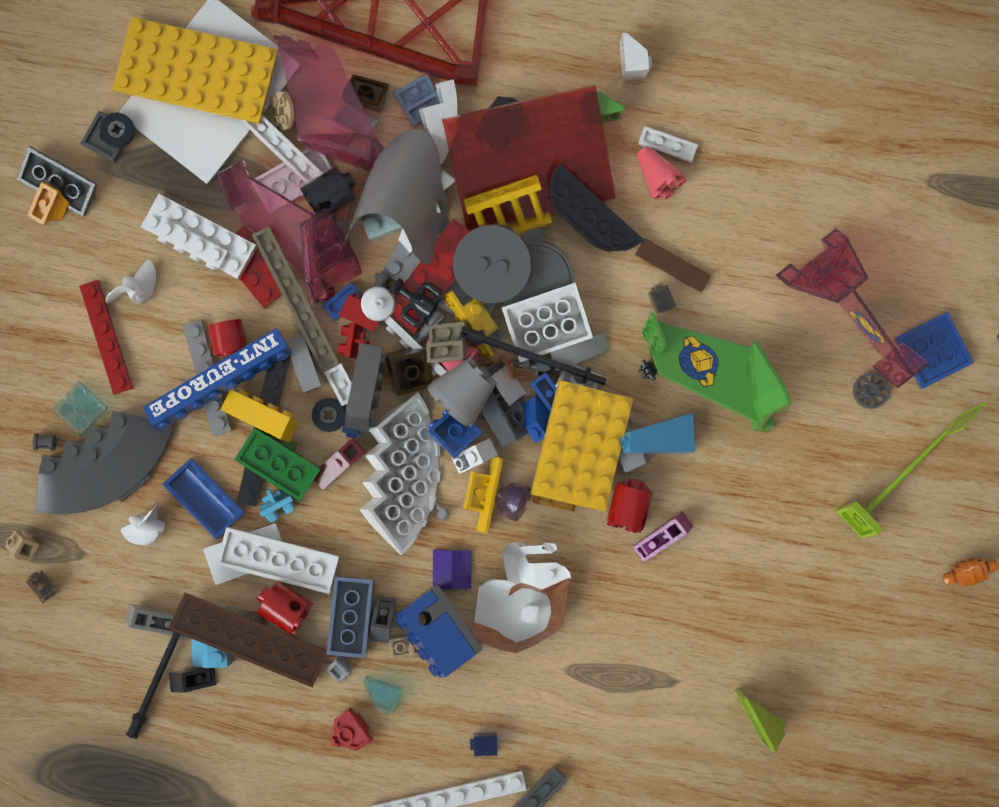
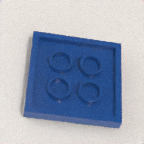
(940, 346)

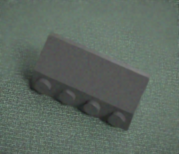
(504, 420)

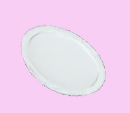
(378, 303)

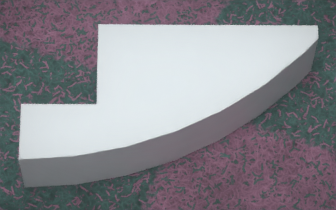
(433, 116)

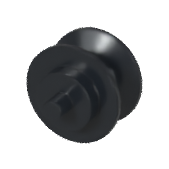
(648, 370)

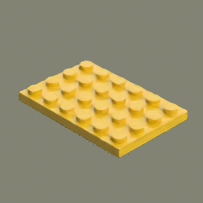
(581, 446)

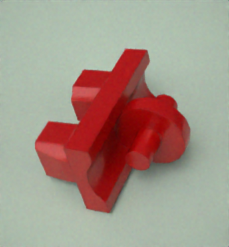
(354, 338)

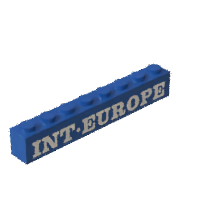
(217, 380)

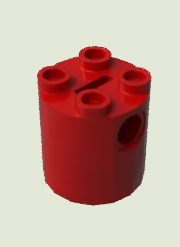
(630, 505)
(283, 607)

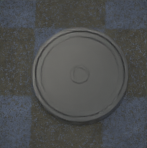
(492, 263)
(549, 270)

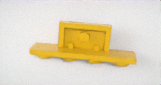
(476, 317)
(482, 493)

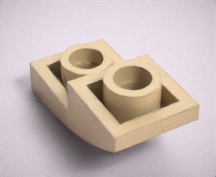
(401, 647)

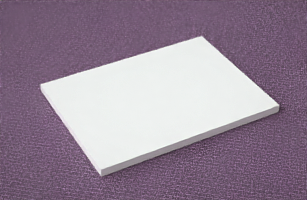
(195, 137)

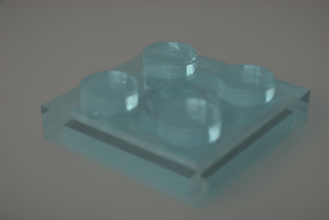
(80, 408)

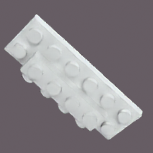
(198, 237)

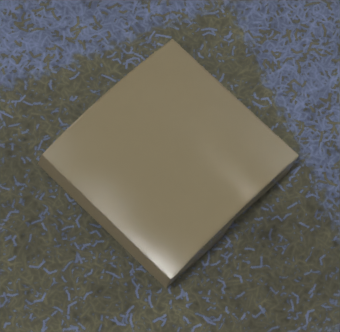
(445, 343)

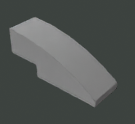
(581, 351)
(304, 364)

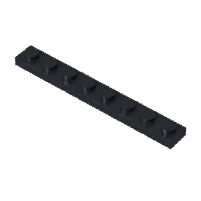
(272, 394)

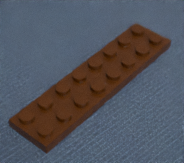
(247, 639)

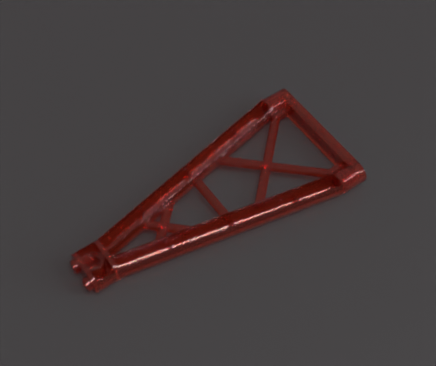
(461, 71)

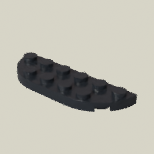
(589, 213)

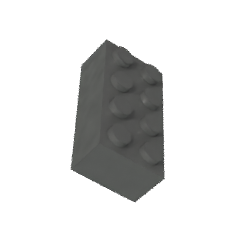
(365, 388)

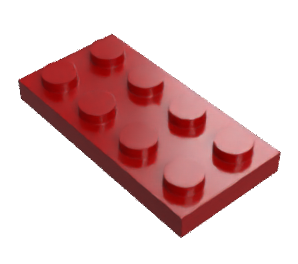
(258, 276)

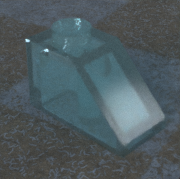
(383, 694)

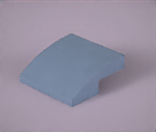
(416, 96)

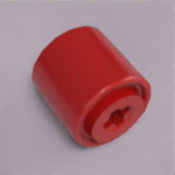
(227, 337)

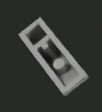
(149, 619)

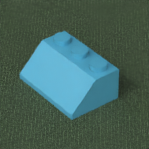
(207, 656)

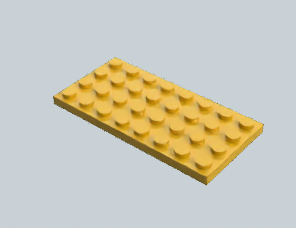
(195, 70)

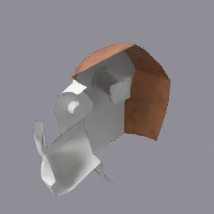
(525, 606)

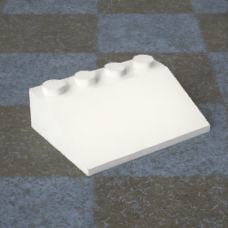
(548, 321)

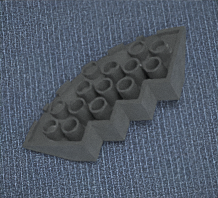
(102, 467)

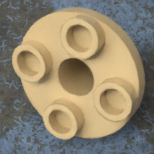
(282, 110)

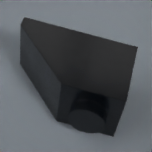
(191, 679)

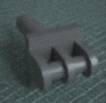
(538, 367)

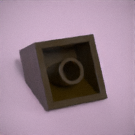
(408, 370)

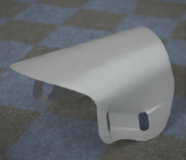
(405, 188)

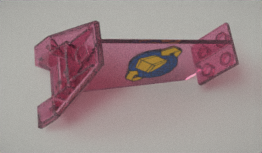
(835, 277)

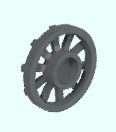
(871, 390)

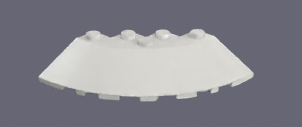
(404, 474)

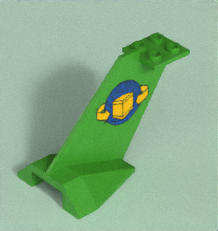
(719, 371)

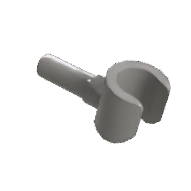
(442, 513)

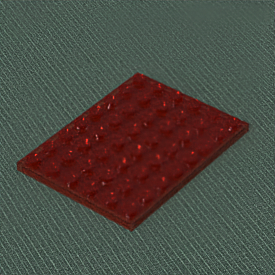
(529, 140)

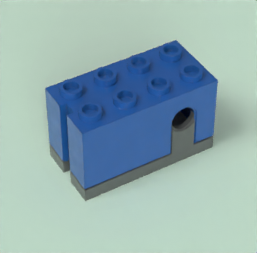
(443, 638)

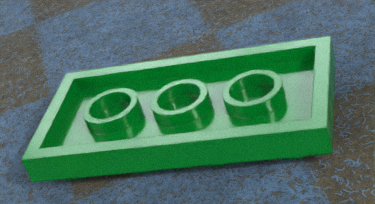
(277, 463)

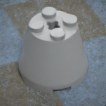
(463, 390)

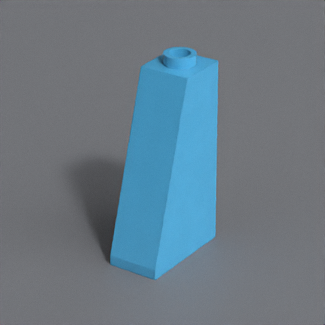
(666, 437)

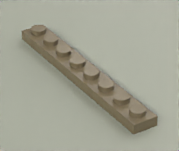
(295, 299)

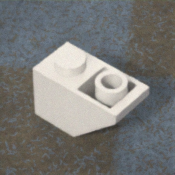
(475, 455)

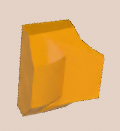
(48, 204)

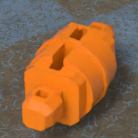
(970, 572)

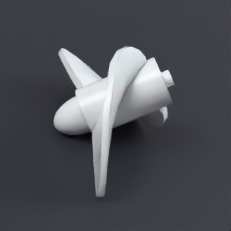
(139, 287)
(144, 528)

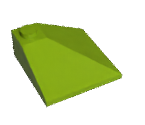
(765, 722)

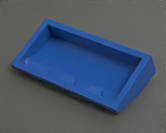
(203, 499)

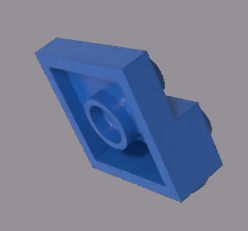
(452, 434)

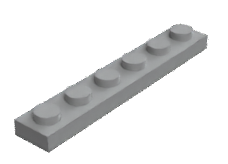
(202, 360)

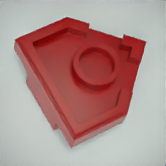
(350, 731)

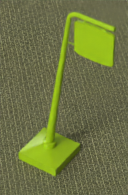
(860, 518)

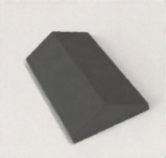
(73, 186)

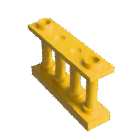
(510, 193)

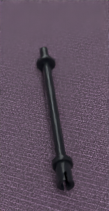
(480, 337)
(139, 718)

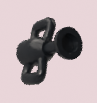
(418, 302)

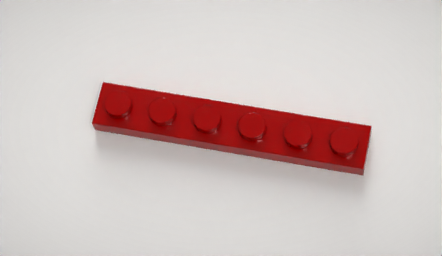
(106, 337)

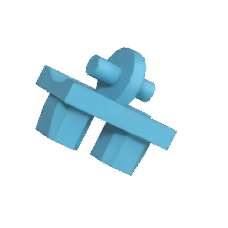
(274, 501)

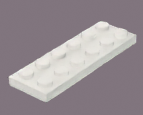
(277, 560)

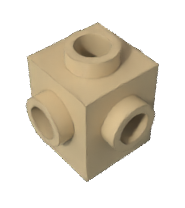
(21, 545)

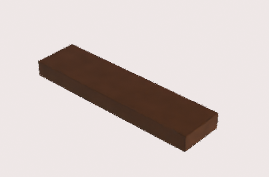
(672, 265)

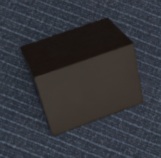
(370, 92)

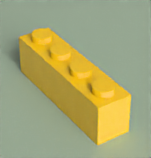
(260, 415)

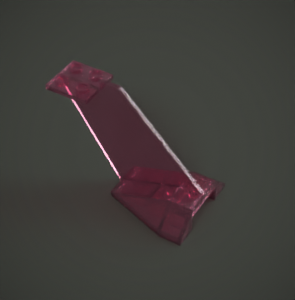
(326, 105)
(307, 239)

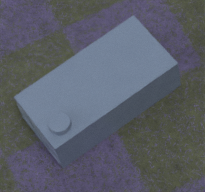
(350, 617)

